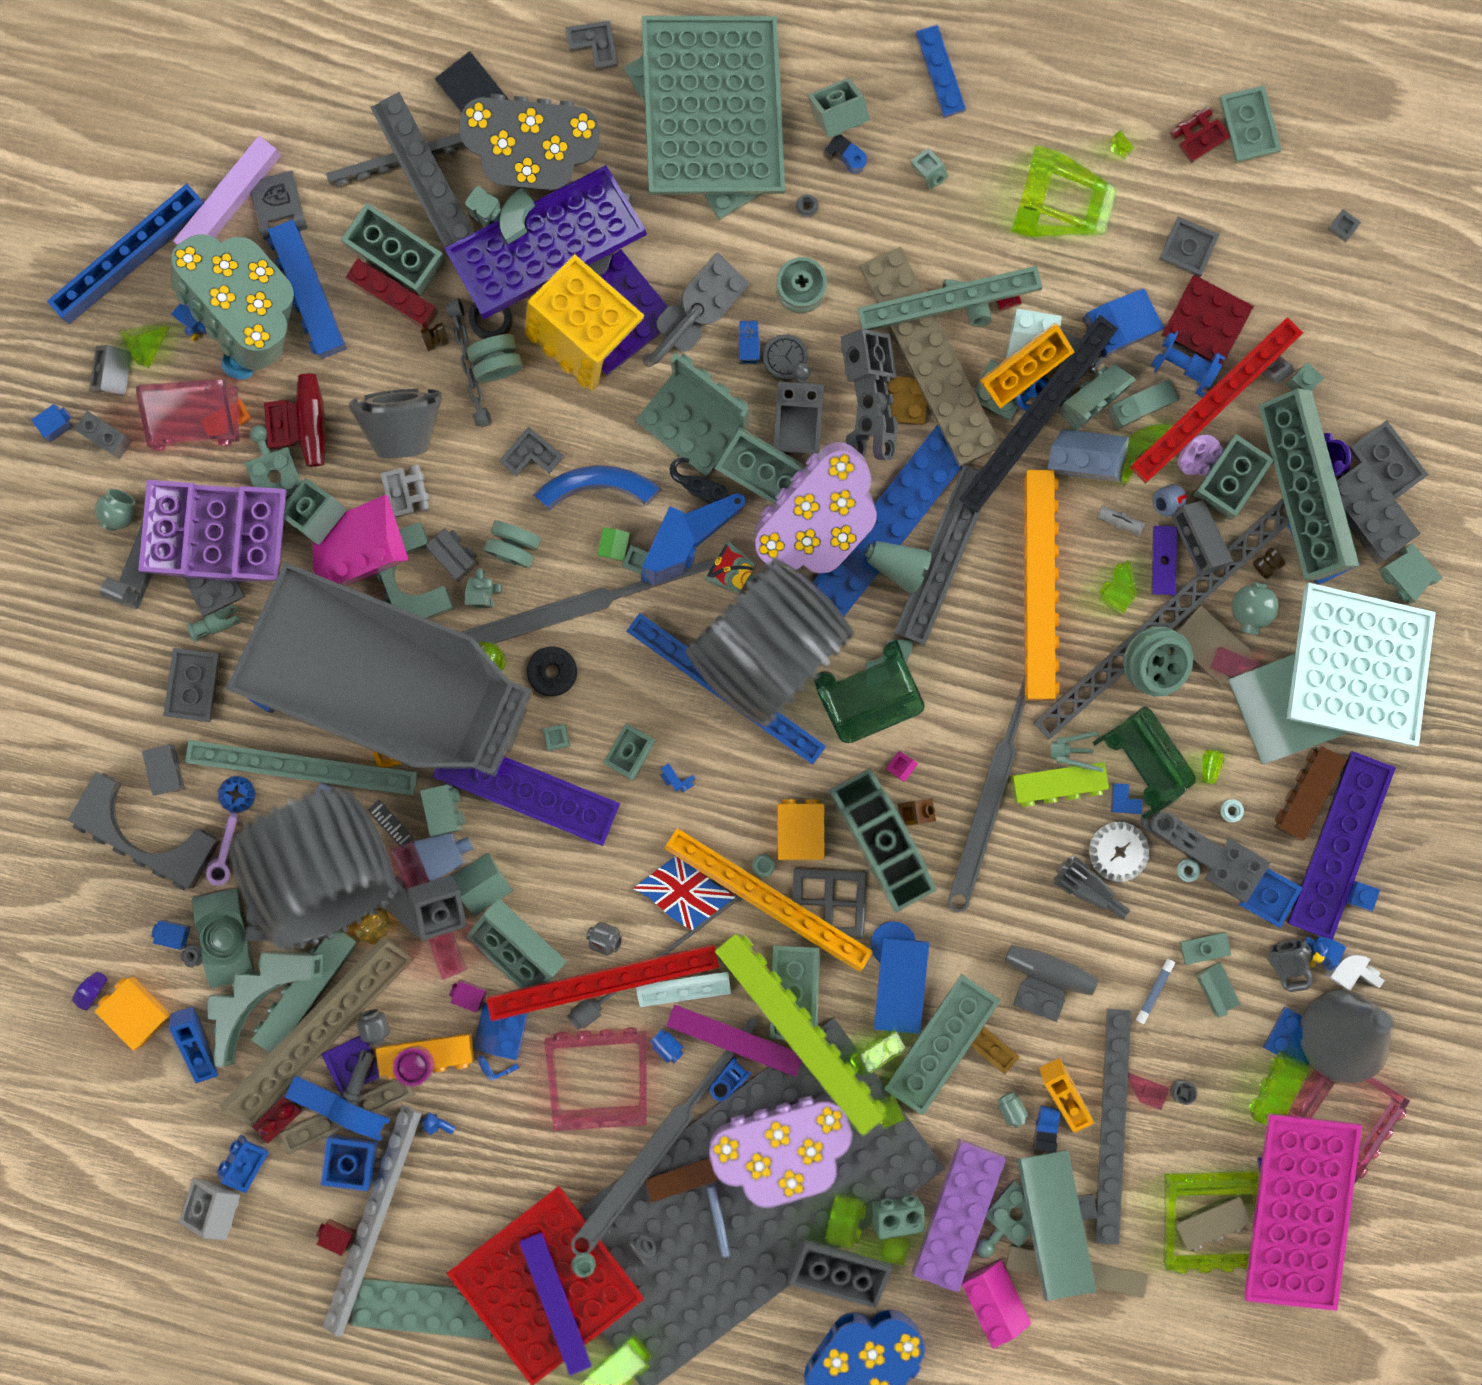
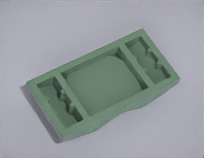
(222, 936)

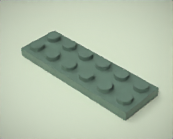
(942, 1044)
(416, 1309)

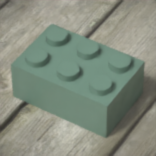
(1233, 477)

